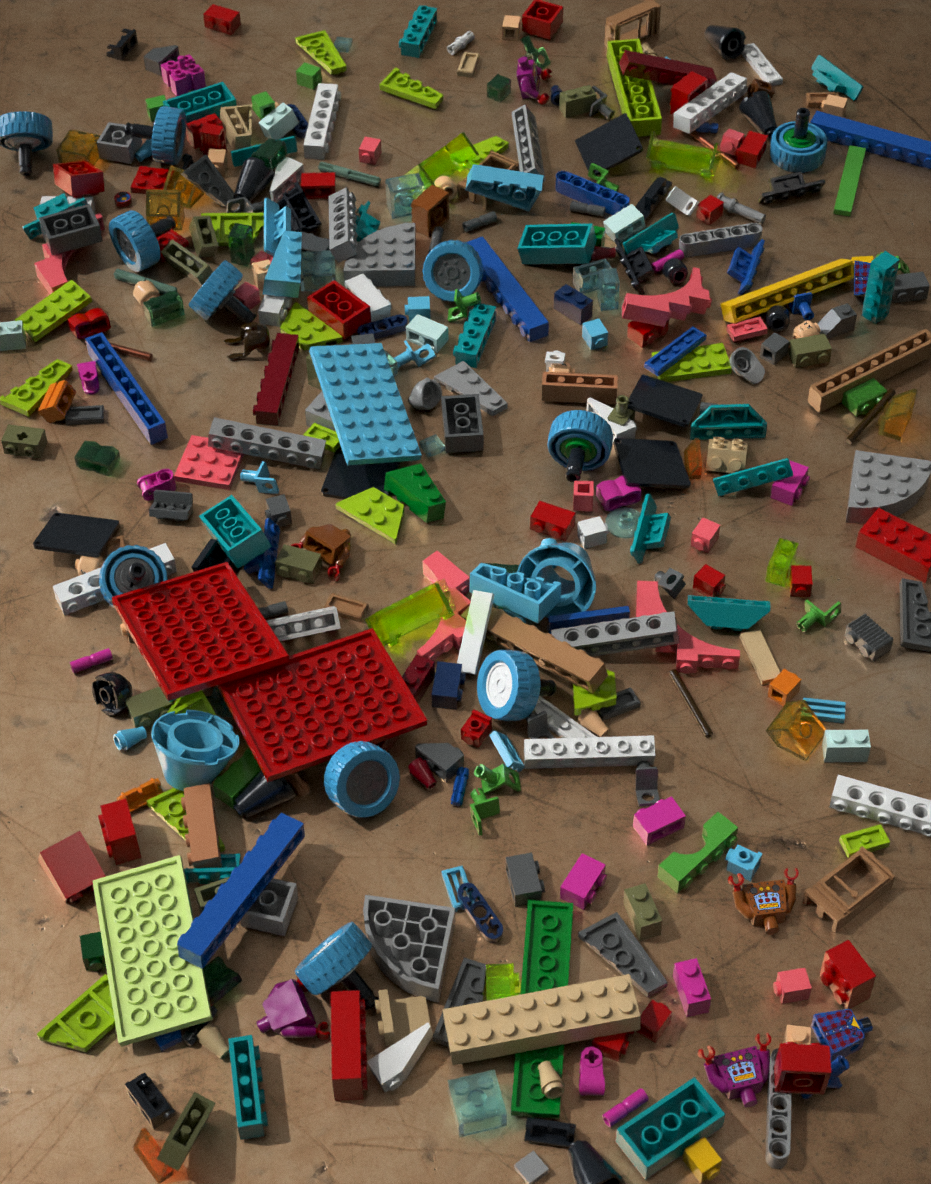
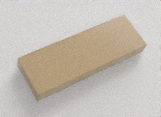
(760, 656)

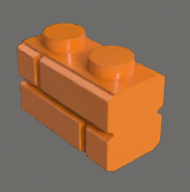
(57, 401)

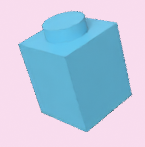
(419, 306)
(595, 334)

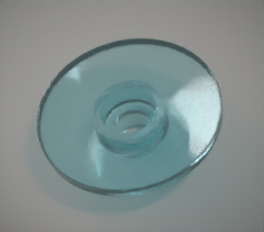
(623, 522)

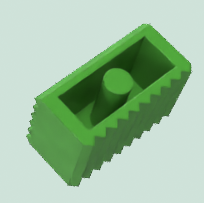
(863, 397)

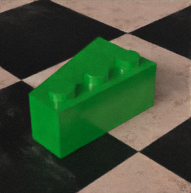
(418, 491)

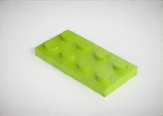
(54, 310)
(700, 362)

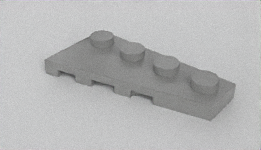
(466, 381)

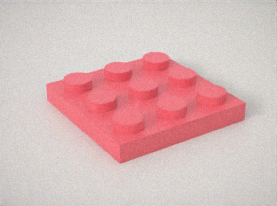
(207, 465)

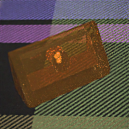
(693, 459)
(148, 1151)

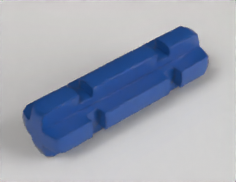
(713, 127)
(459, 786)

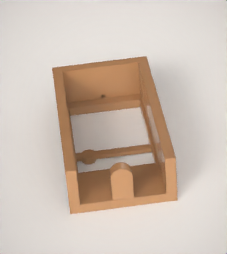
(647, 8)
(492, 160)
(835, 907)

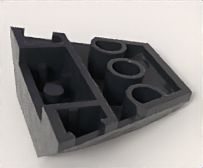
(302, 214)

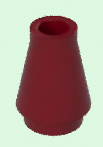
(602, 252)
(421, 772)

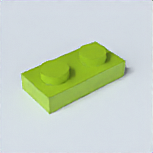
(324, 433)
(871, 839)

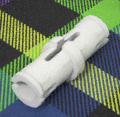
(460, 42)

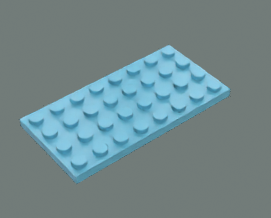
(365, 404)

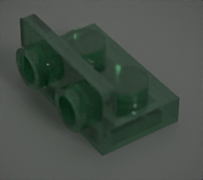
(219, 979)

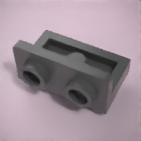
(171, 505)

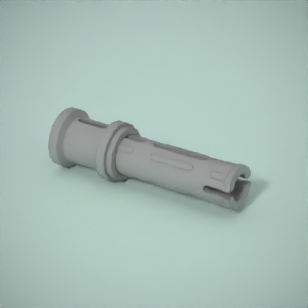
(732, 205)

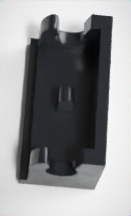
(123, 46)
(149, 1100)

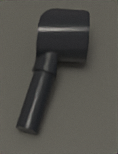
(187, 160)

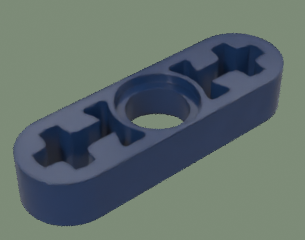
(300, 133)
(369, 328)
(493, 922)

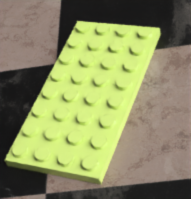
(140, 926)

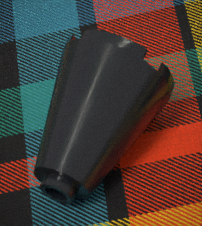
(726, 40)
(759, 112)
(253, 178)
(262, 795)
(590, 1166)

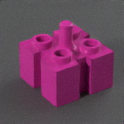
(183, 75)

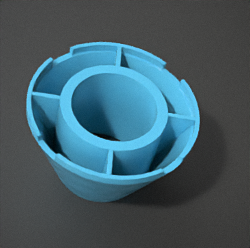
(576, 594)
(193, 747)

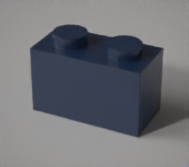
(573, 304)
(447, 685)

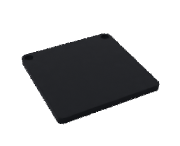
(609, 144)
(664, 400)
(651, 463)
(348, 480)
(76, 534)

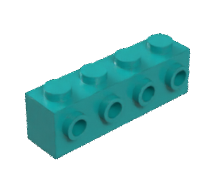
(418, 31)
(880, 287)
(475, 334)
(246, 1087)

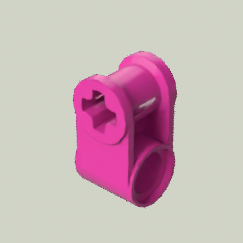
(89, 377)
(159, 480)
(591, 1074)

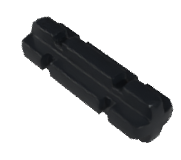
(190, 1037)

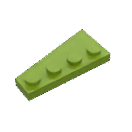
(407, 88)
(31, 394)

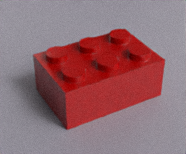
(79, 178)
(339, 308)

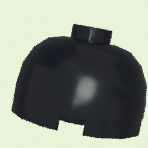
(111, 691)

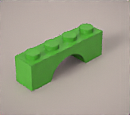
(681, 869)

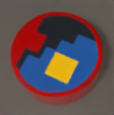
(123, 199)

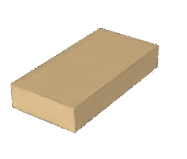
(468, 64)

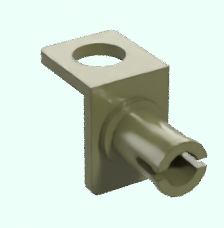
(621, 413)

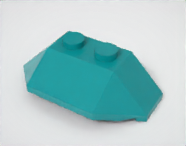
(729, 422)
(728, 612)

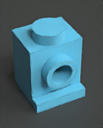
(743, 861)

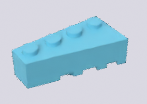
(505, 185)
(285, 269)
(515, 592)

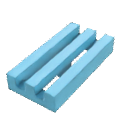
(825, 707)
(507, 751)
(453, 871)

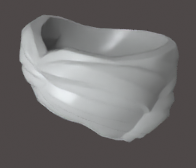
(425, 394)

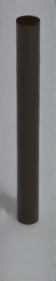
(870, 416)
(690, 703)

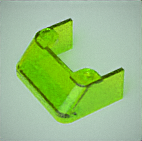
(683, 157)
(446, 160)
(412, 612)

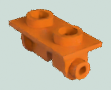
(138, 796)

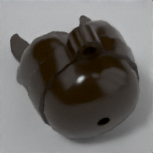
(255, 337)

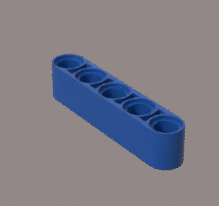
(590, 192)

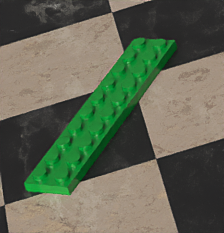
(544, 968)

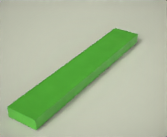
(849, 181)

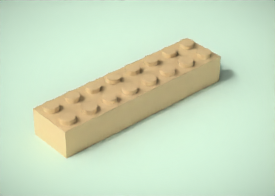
(541, 1019)

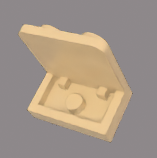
(726, 455)
(400, 1016)

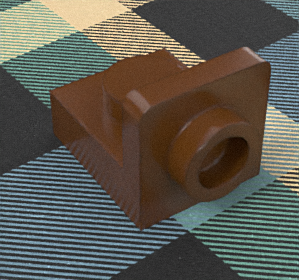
(760, 85)

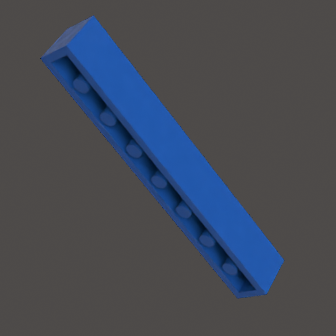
(874, 139)
(510, 293)
(126, 388)
(240, 890)

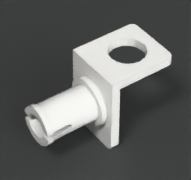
(681, 201)
(554, 357)

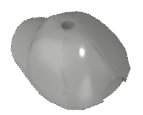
(748, 364)

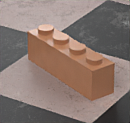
(579, 387)
(202, 827)

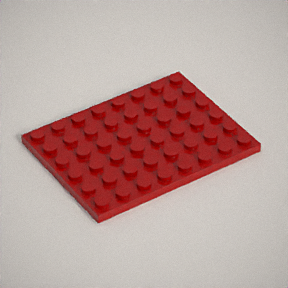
(199, 630)
(320, 703)

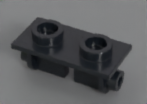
(549, 1132)

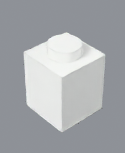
(592, 532)

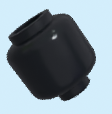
(675, 271)
(778, 318)

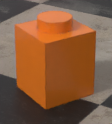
(784, 687)

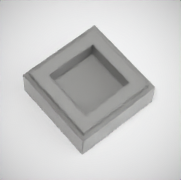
(531, 1168)

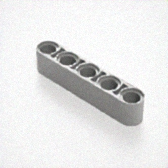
(720, 239)
(777, 1119)

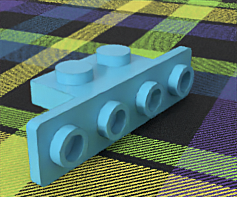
(274, 225)

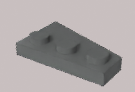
(209, 180)

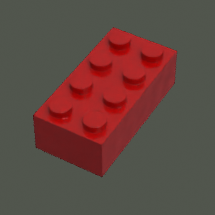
(897, 544)
(348, 1045)

